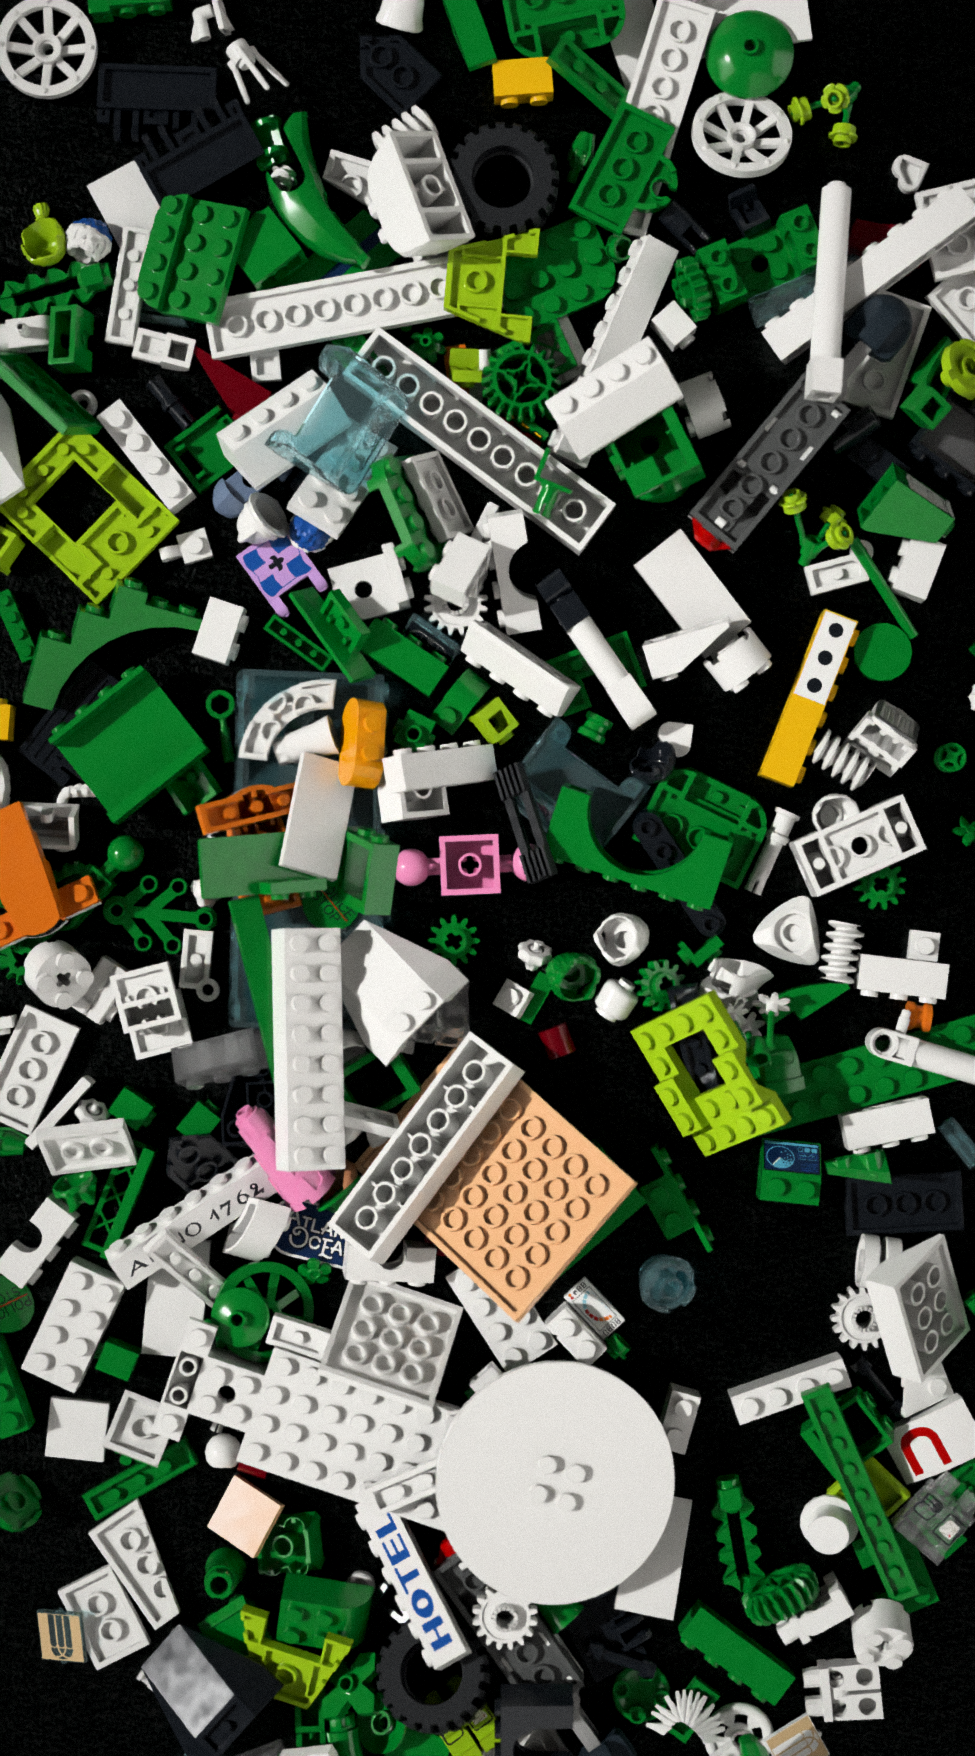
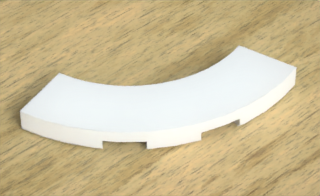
(280, 711)

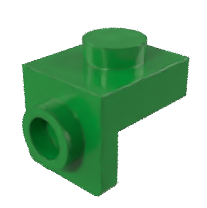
(707, 951)

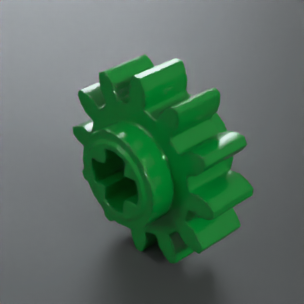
(879, 895)
(456, 929)
(657, 974)

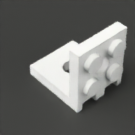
(384, 574)

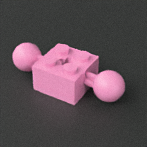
(415, 867)

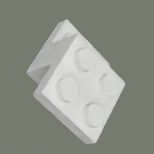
(151, 1010)

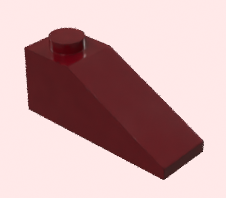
(235, 389)

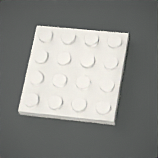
(391, 1342)

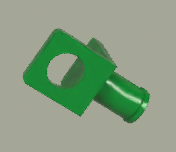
(549, 489)

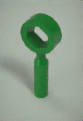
(224, 730)

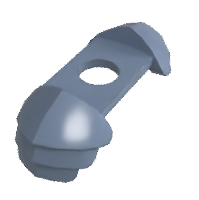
(232, 494)

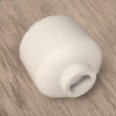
(616, 999)

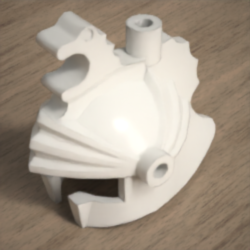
(735, 981)

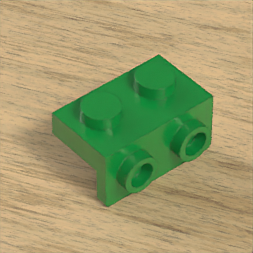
(194, 788)

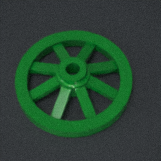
(276, 1269)

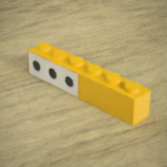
(808, 698)

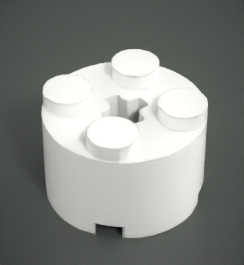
(703, 406)
(738, 661)
(57, 973)
(881, 1633)

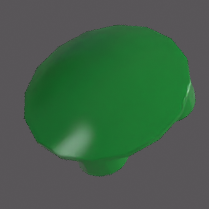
(638, 1695)

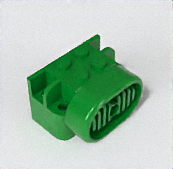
(664, 473)

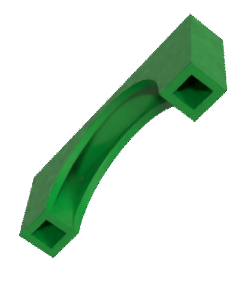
(690, 880)

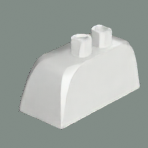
(416, 196)

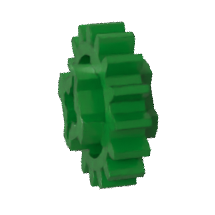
(692, 289)

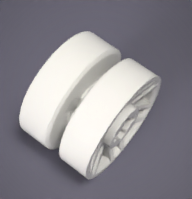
(872, 1253)

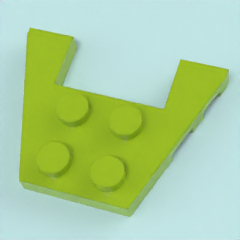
(477, 283)
(299, 1670)

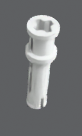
(776, 838)

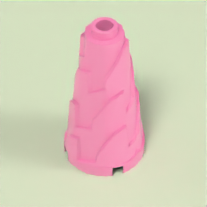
(294, 1187)

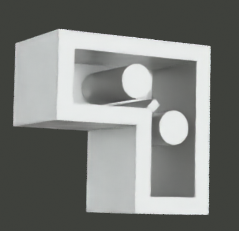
(461, 569)

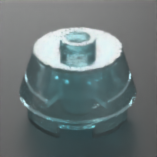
(666, 1282)

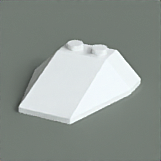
(392, 987)

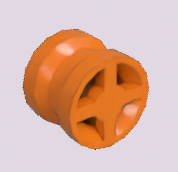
(920, 1016)

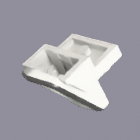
(885, 736)

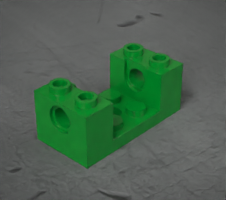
(786, 247)

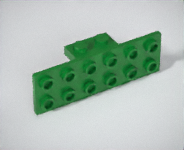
(251, 867)

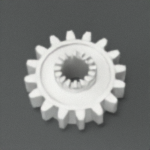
(452, 619)
(846, 1314)
(503, 1630)

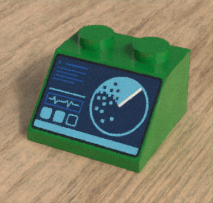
(789, 1171)

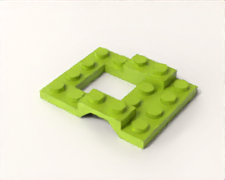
(115, 541)
(726, 1112)

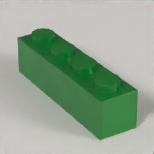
(17, 626)
(298, 643)

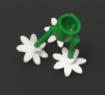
(757, 1047)

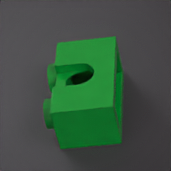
(78, 326)

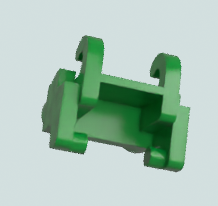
(269, 135)

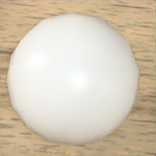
(222, 1451)

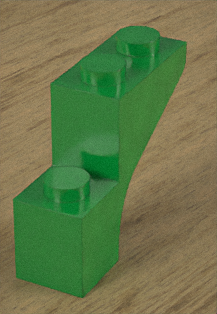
(928, 400)

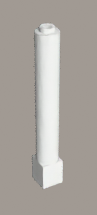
(825, 366)

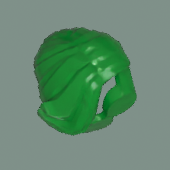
(569, 973)

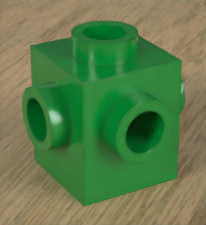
(412, 722)

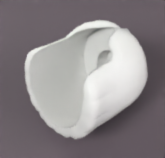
(402, 15)

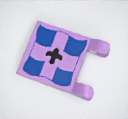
(277, 568)

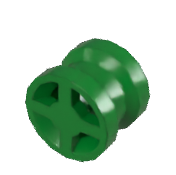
(595, 727)
(955, 754)

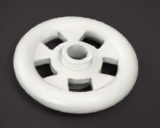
(755, 1719)

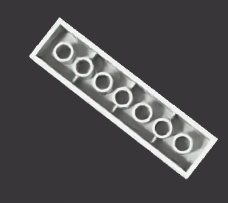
(308, 1049)
(425, 1148)

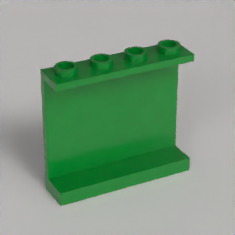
(129, 743)

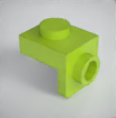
(464, 367)

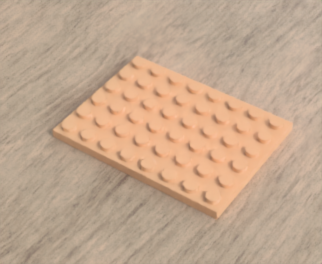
(519, 1198)

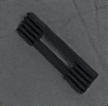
(536, 863)

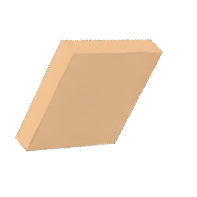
(245, 1516)

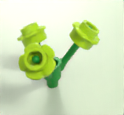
(835, 99)
(836, 530)

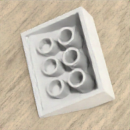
(918, 1308)

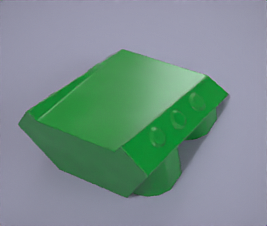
(864, 1166)
(293, 1545)
(227, 1624)

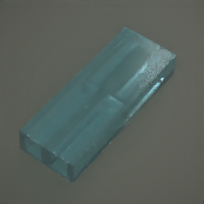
(959, 1141)

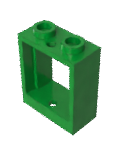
(368, 872)
(403, 1071)
(868, 1448)

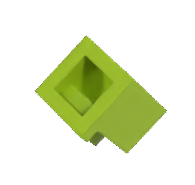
(10, 547)
(503, 719)

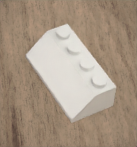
(614, 398)
(245, 438)
(519, 668)

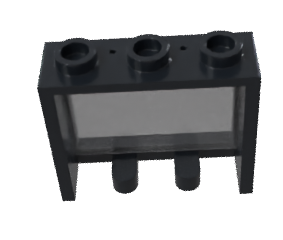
(950, 444)

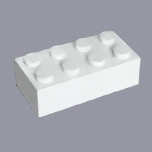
(74, 1324)

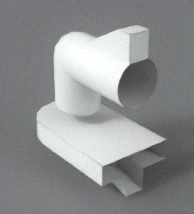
(200, 15)

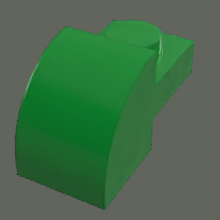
(460, 701)

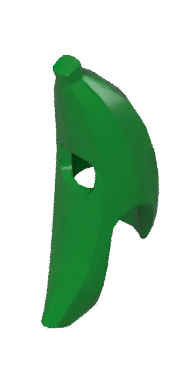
(307, 209)

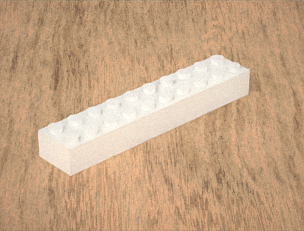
(487, 445)

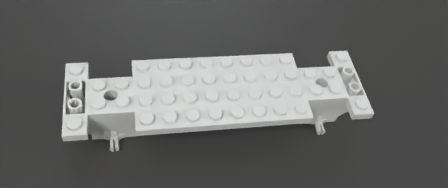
(301, 1420)

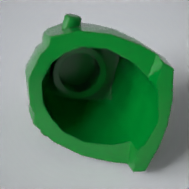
(784, 1071)

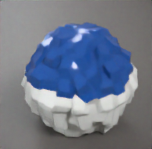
(88, 240)
(306, 536)

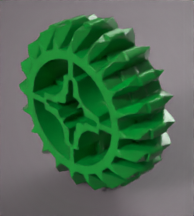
(510, 378)
(781, 1594)

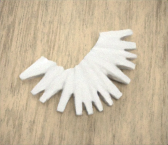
(689, 1712)

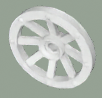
(46, 41)
(741, 136)

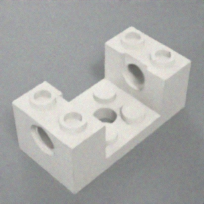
(827, 854)

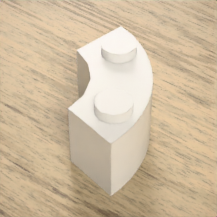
(257, 1229)

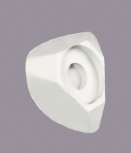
(790, 932)

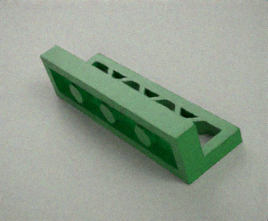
(126, 1205)

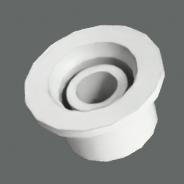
(828, 1524)

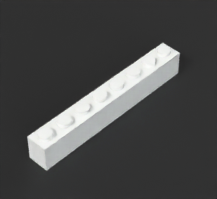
(879, 267)
(624, 320)

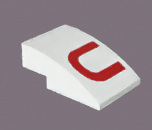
(933, 1440)

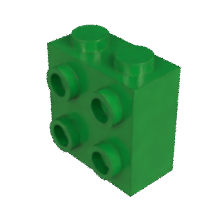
(268, 251)

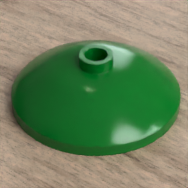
(746, 72)

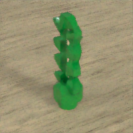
(91, 278)
(731, 1500)

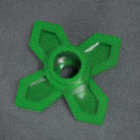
(353, 1688)

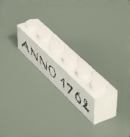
(192, 1219)

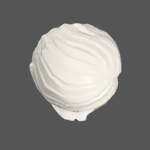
(624, 938)

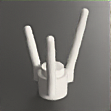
(244, 57)

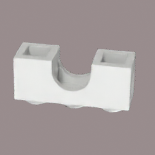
(23, 1263)
(413, 1266)

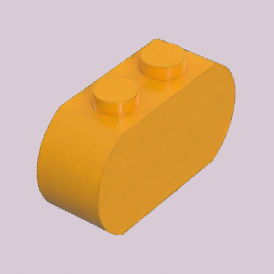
(362, 743)

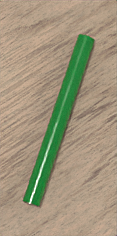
(883, 588)

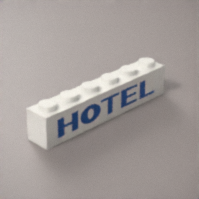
(416, 1587)

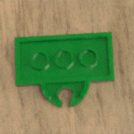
(626, 171)

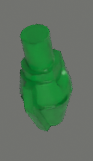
(580, 156)
(11, 1142)

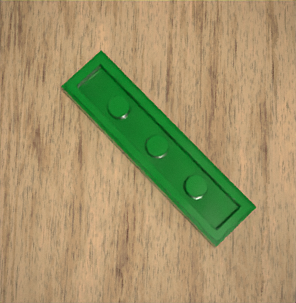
(139, 1479)

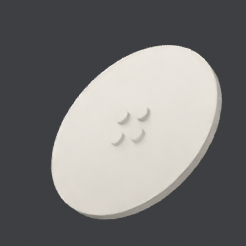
(554, 1482)

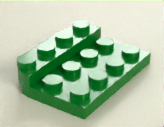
(540, 24)
(192, 258)
(564, 278)
(409, 519)
(697, 802)

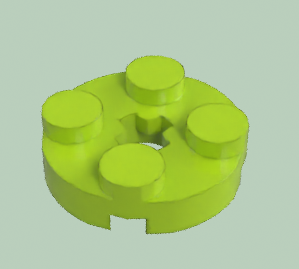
(955, 372)

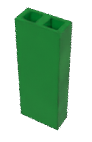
(541, 990)

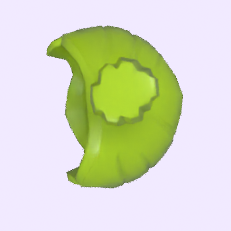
(44, 239)

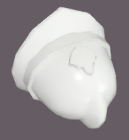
(261, 520)

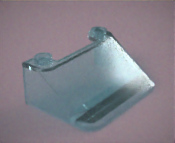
(345, 423)
(552, 764)

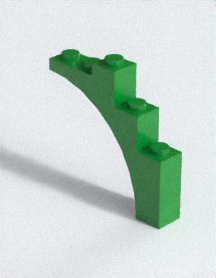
(93, 627)

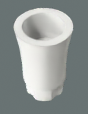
(316, 738)

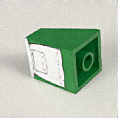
(905, 508)

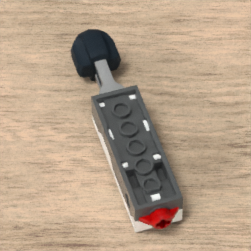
(792, 434)
(539, 1661)

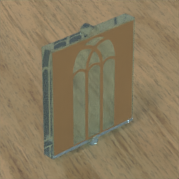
(62, 1635)

